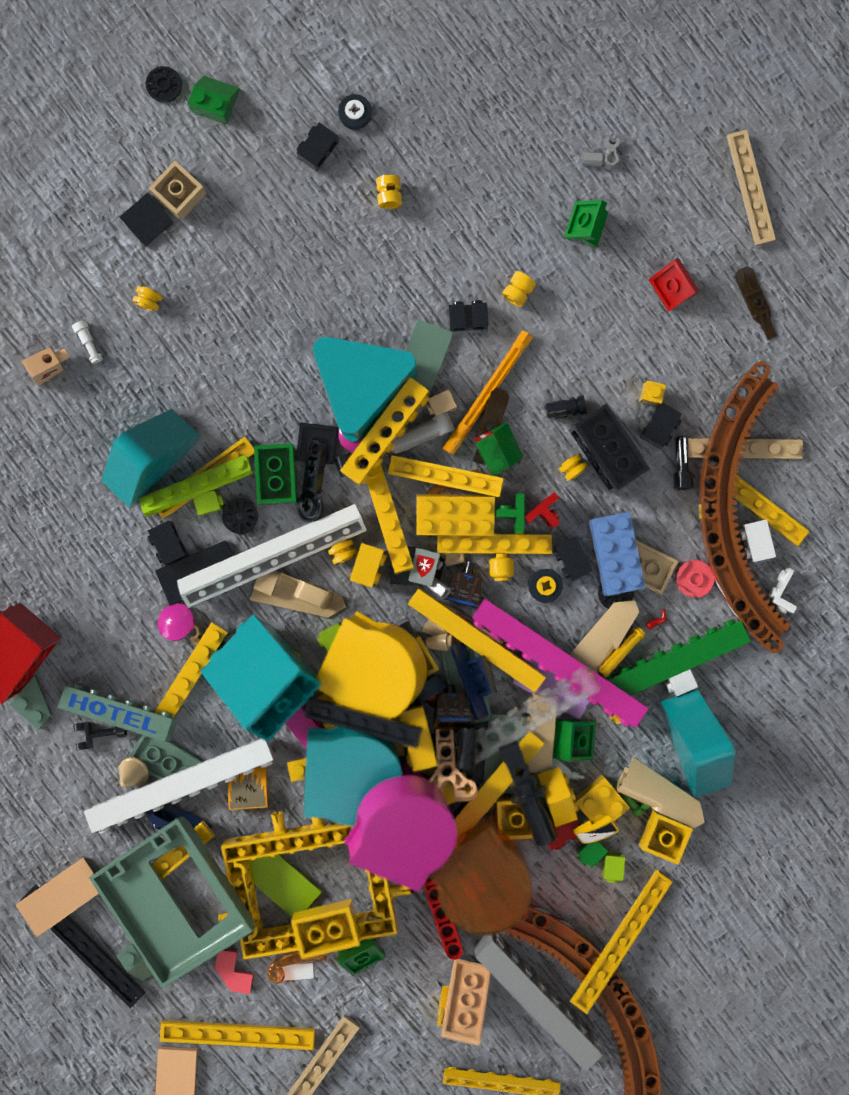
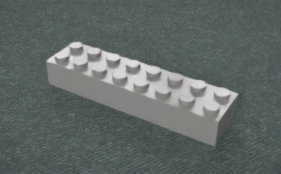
(538, 1000)

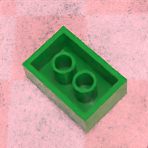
(276, 474)

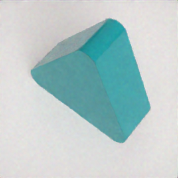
(361, 381)
(146, 455)
(699, 742)

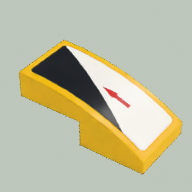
(595, 832)

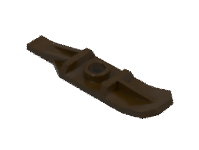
(751, 291)
(493, 413)

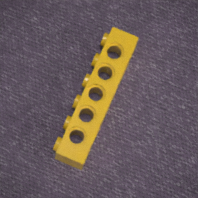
(411, 389)

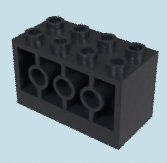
(609, 449)

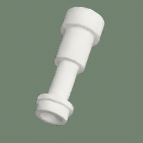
(81, 328)

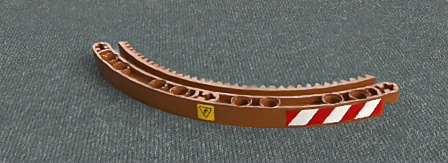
(725, 445)
(635, 1048)

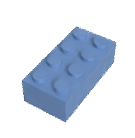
(616, 554)

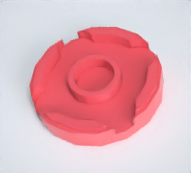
(695, 578)

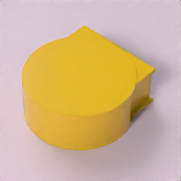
(373, 667)

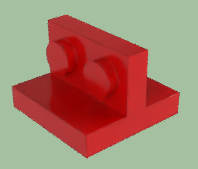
(673, 284)
(548, 516)

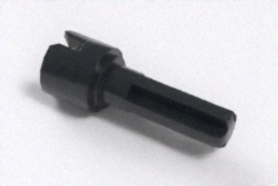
(683, 476)

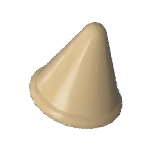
(133, 772)

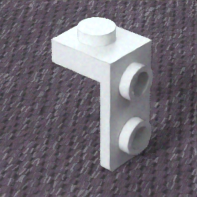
(782, 605)

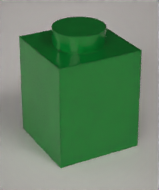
(591, 853)

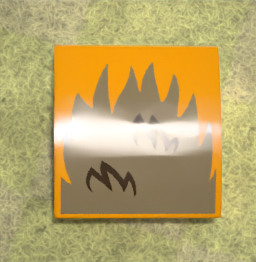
(249, 790)

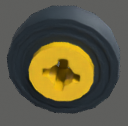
(549, 578)

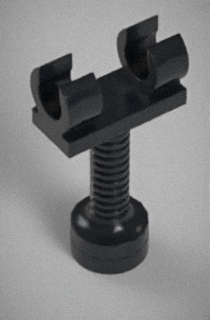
(120, 732)

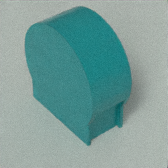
(343, 769)

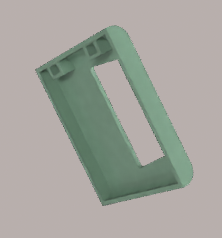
(152, 914)

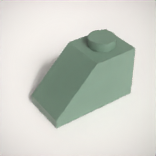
(133, 962)

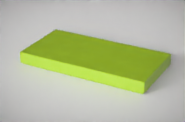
(283, 883)

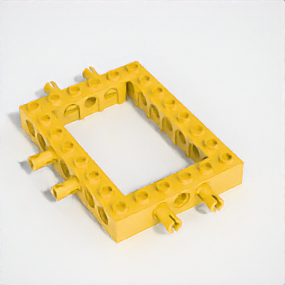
(281, 939)

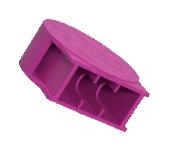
(402, 831)

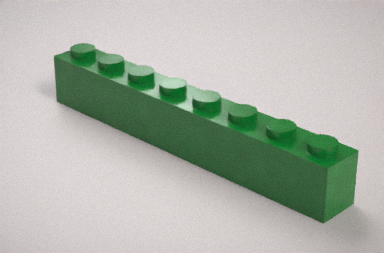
(680, 658)

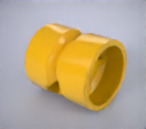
(389, 191)
(520, 286)

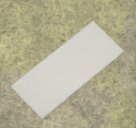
(298, 971)

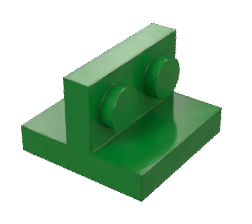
(587, 222)
(517, 513)
(360, 957)

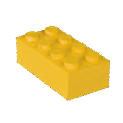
(455, 514)

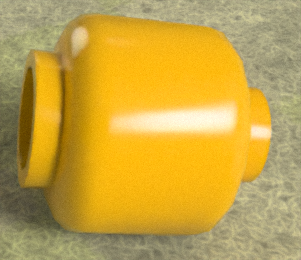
(501, 567)

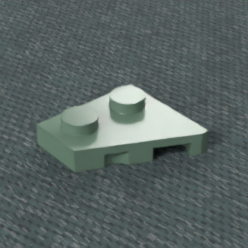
(32, 704)

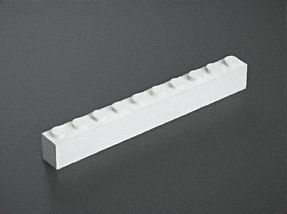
(271, 556)
(179, 784)

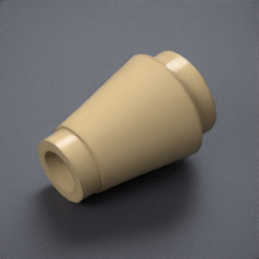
(441, 642)

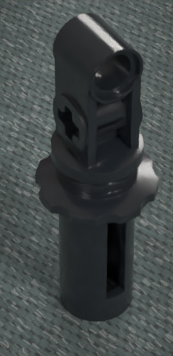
(528, 795)

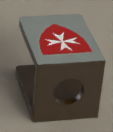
(425, 567)

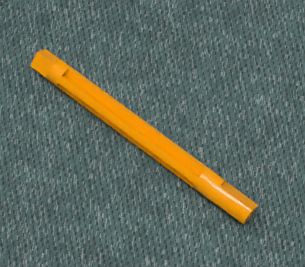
(480, 403)

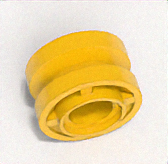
(147, 298)
(573, 467)
(342, 552)

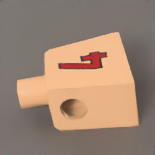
(39, 365)

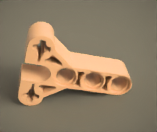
(456, 778)

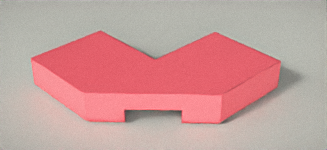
(234, 979)

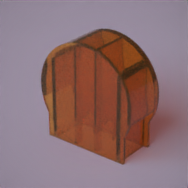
(484, 881)

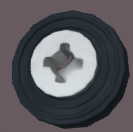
(355, 119)

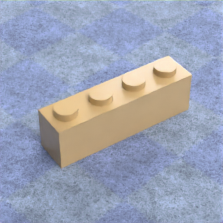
(543, 759)

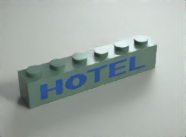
(118, 713)

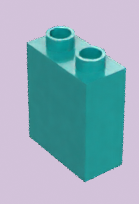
(260, 678)

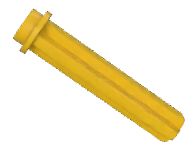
(621, 652)

